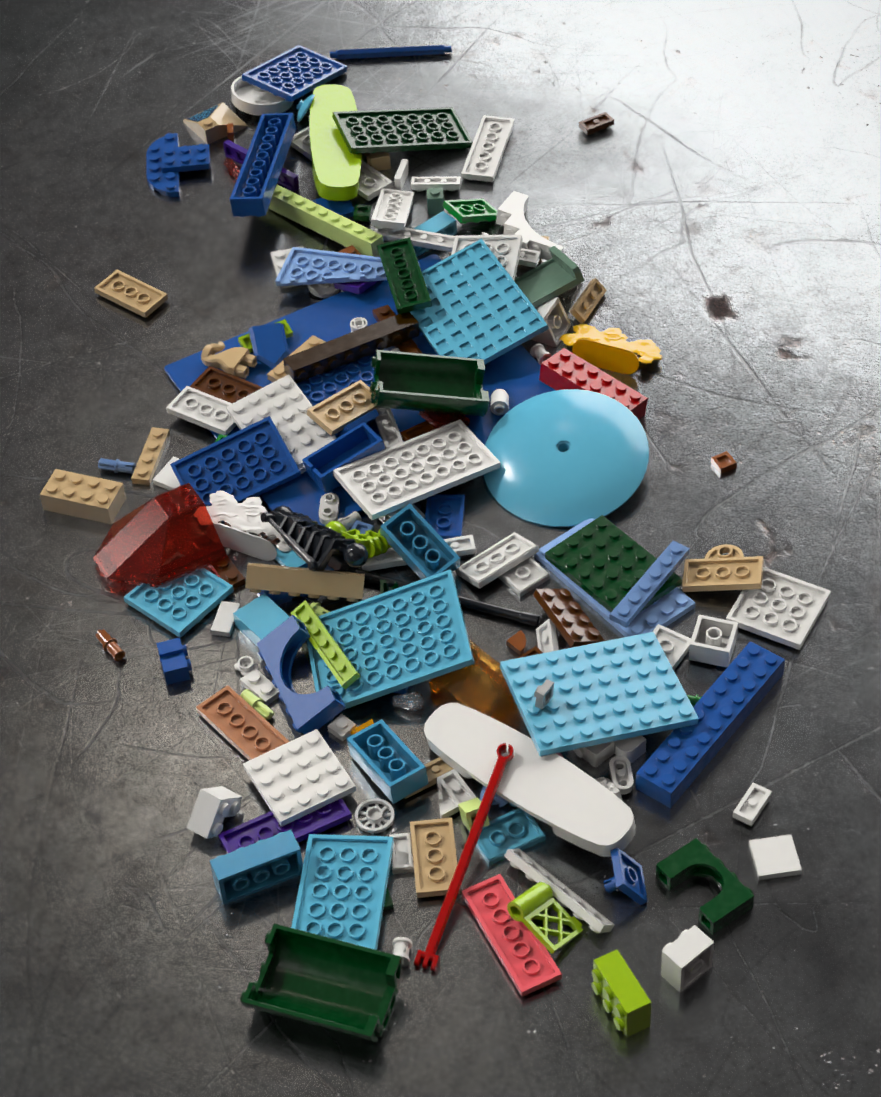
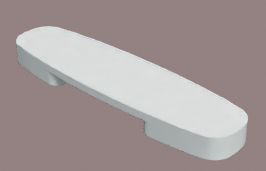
(541, 786)

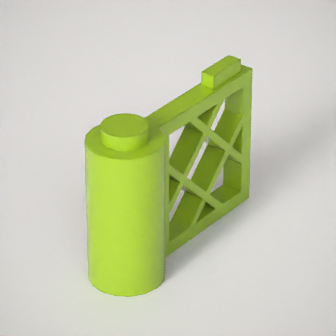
(537, 901)

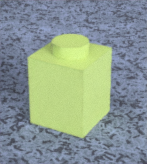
(468, 812)

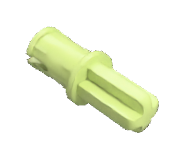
(257, 704)

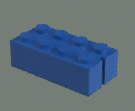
(342, 451)

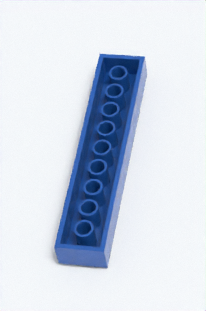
(263, 165)
(720, 714)

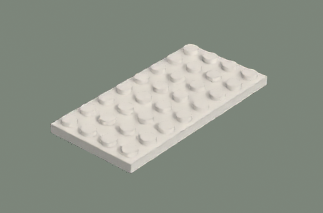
(416, 469)

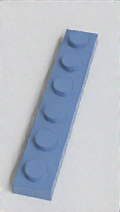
(649, 584)

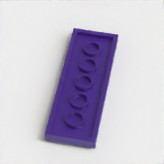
(268, 826)

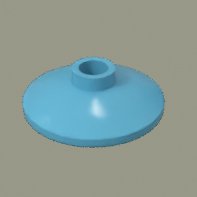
(303, 107)

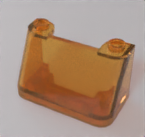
(478, 686)

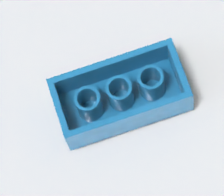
(419, 543)
(387, 761)
(257, 866)

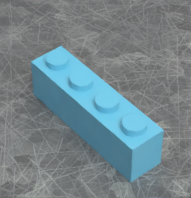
(440, 223)

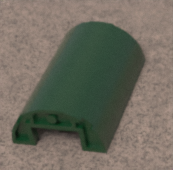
(428, 383)
(325, 983)

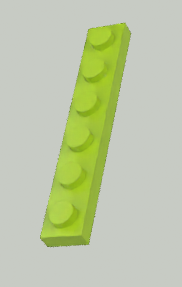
(326, 646)

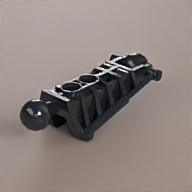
(315, 542)

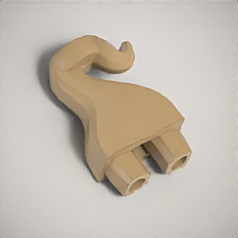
(231, 360)

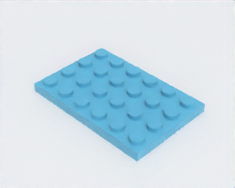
(344, 887)

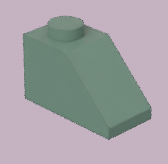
(435, 200)

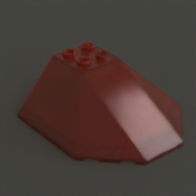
(160, 540)

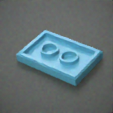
(507, 832)

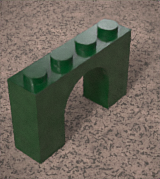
(697, 860)

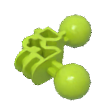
(374, 542)

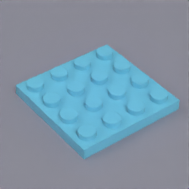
(180, 602)

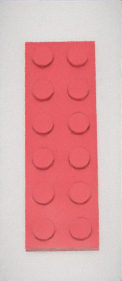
(515, 945)

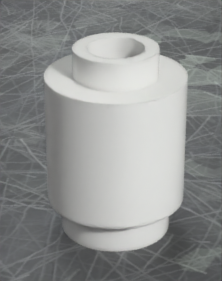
(499, 402)

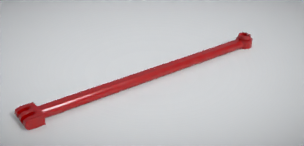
(465, 858)

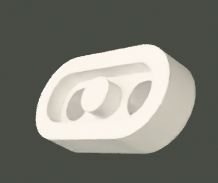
(329, 508)
(622, 776)

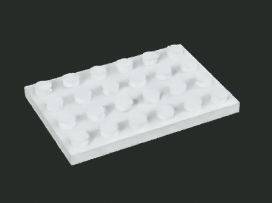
(288, 411)

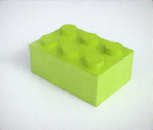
(621, 993)

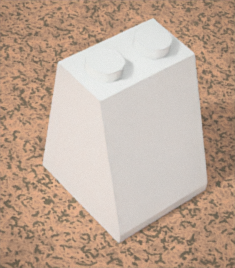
(557, 322)

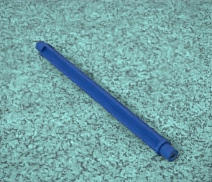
(390, 52)

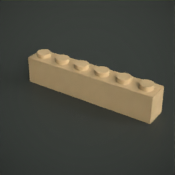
(304, 581)

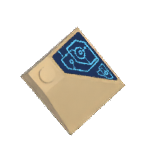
(212, 123)

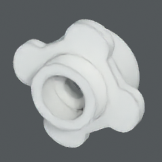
(245, 665)

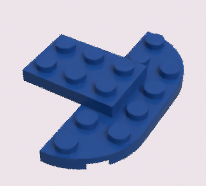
(167, 159)

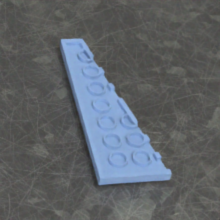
(324, 267)

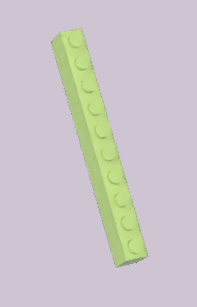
(325, 221)

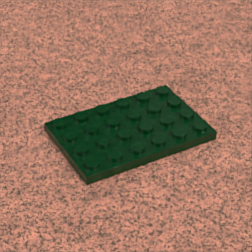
(606, 563)

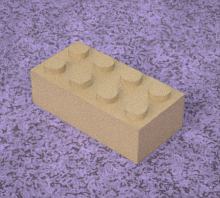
(83, 496)

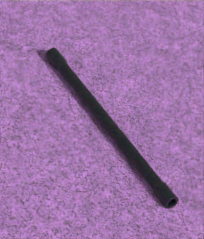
(522, 617)

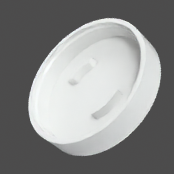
(256, 101)

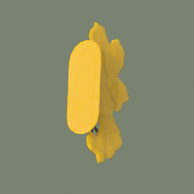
(610, 349)

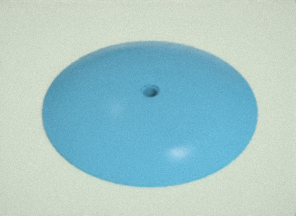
(566, 457)

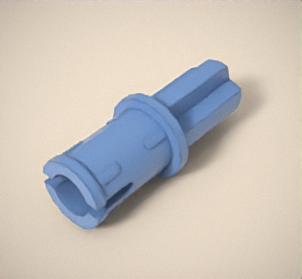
(116, 465)

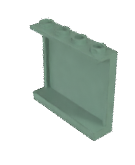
(550, 278)

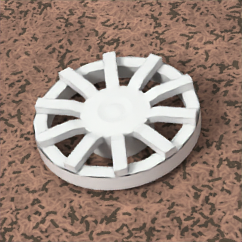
(374, 815)

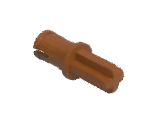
(110, 645)

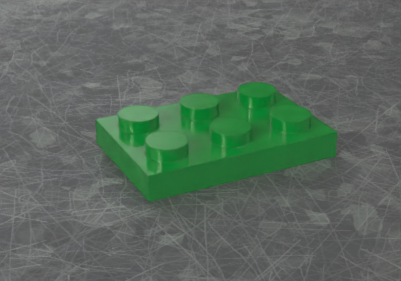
(471, 210)

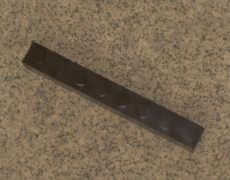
(351, 347)

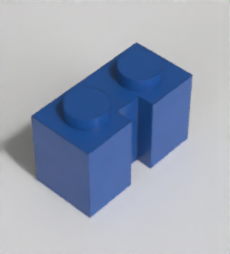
(173, 660)

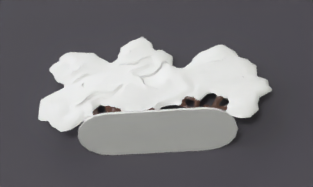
(239, 521)

